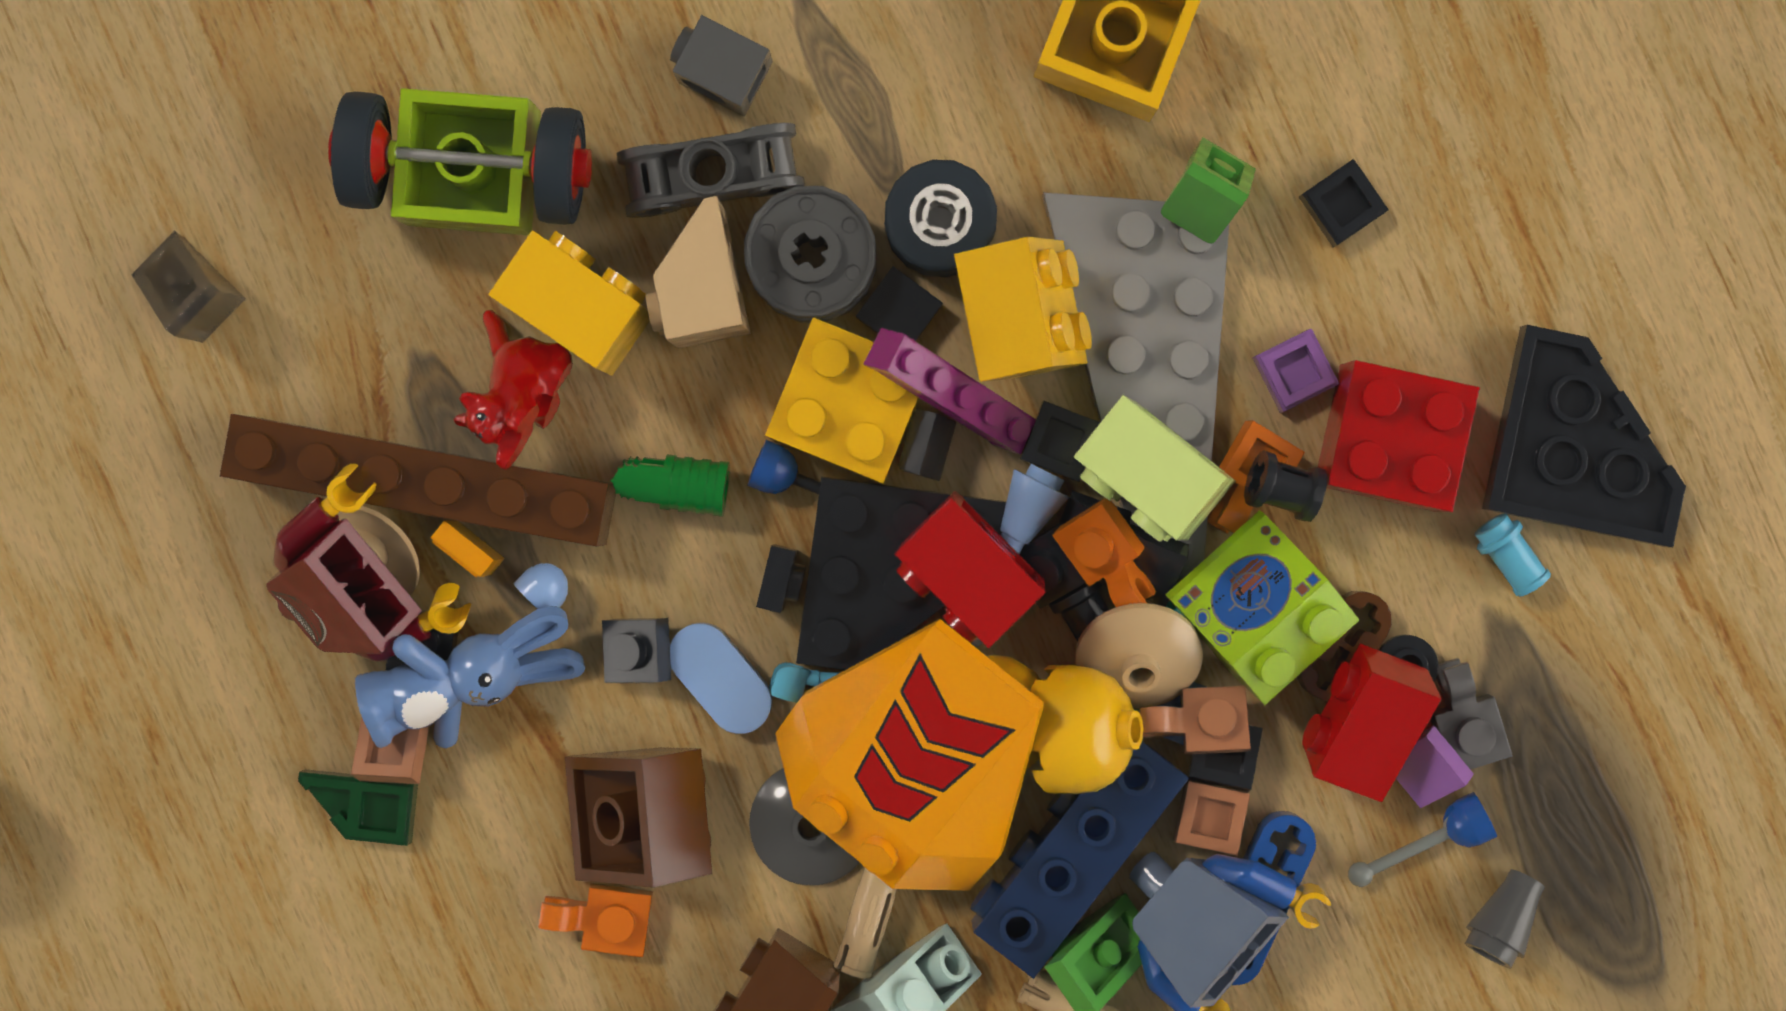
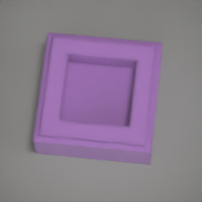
(1295, 370)
(1433, 769)

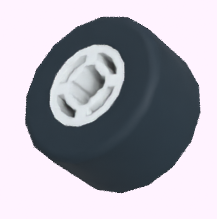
(930, 240)

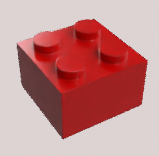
(1397, 435)
(969, 571)

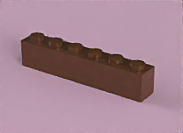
(420, 480)

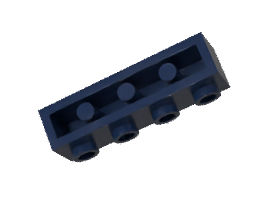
(1072, 860)

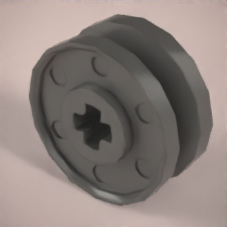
(821, 219)

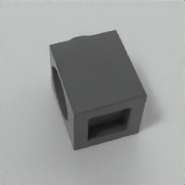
(720, 64)

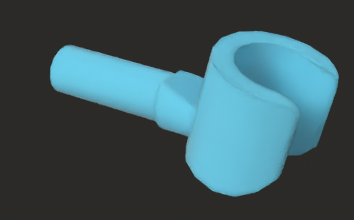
(790, 680)

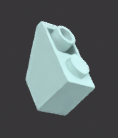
(918, 979)

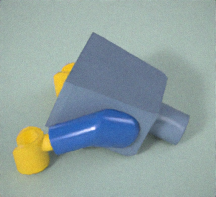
(1210, 923)

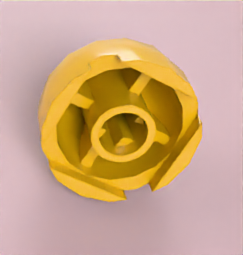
(1083, 730)

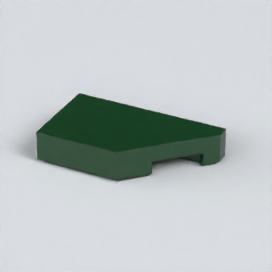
(364, 808)

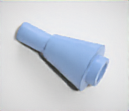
(1030, 505)

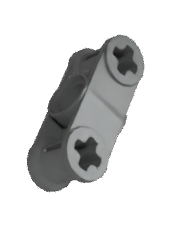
(674, 167)

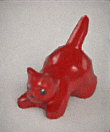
(521, 391)

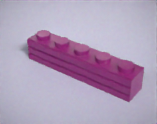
(950, 390)

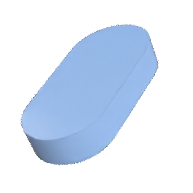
(720, 678)

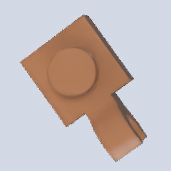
(1208, 720)

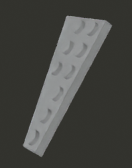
(1150, 313)

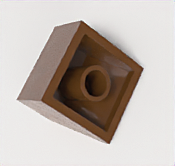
(639, 816)

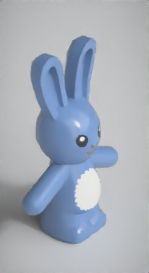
(477, 672)

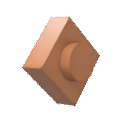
(395, 763)
(1211, 817)

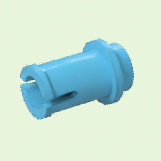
(1512, 554)

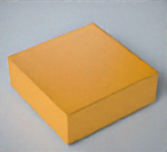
(466, 548)

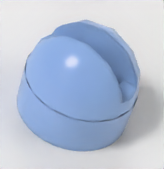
(543, 585)

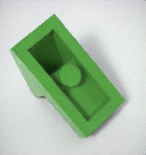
(1209, 191)
(1097, 956)

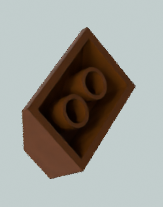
(784, 978)

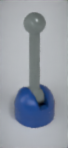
(1463, 823)

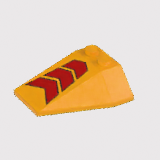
(914, 759)

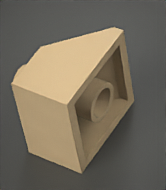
(699, 283)

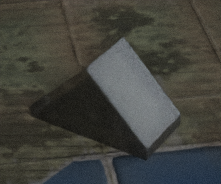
(186, 290)

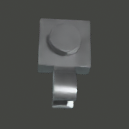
(1469, 722)

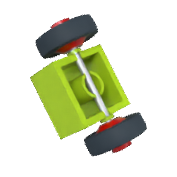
(461, 160)

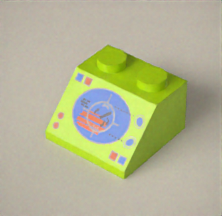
(1262, 607)

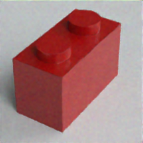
(1370, 722)

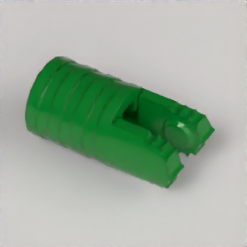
(675, 483)

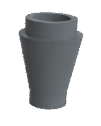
(1506, 920)

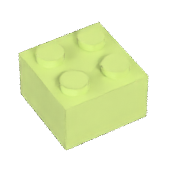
(1153, 470)

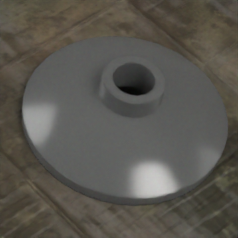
(784, 847)

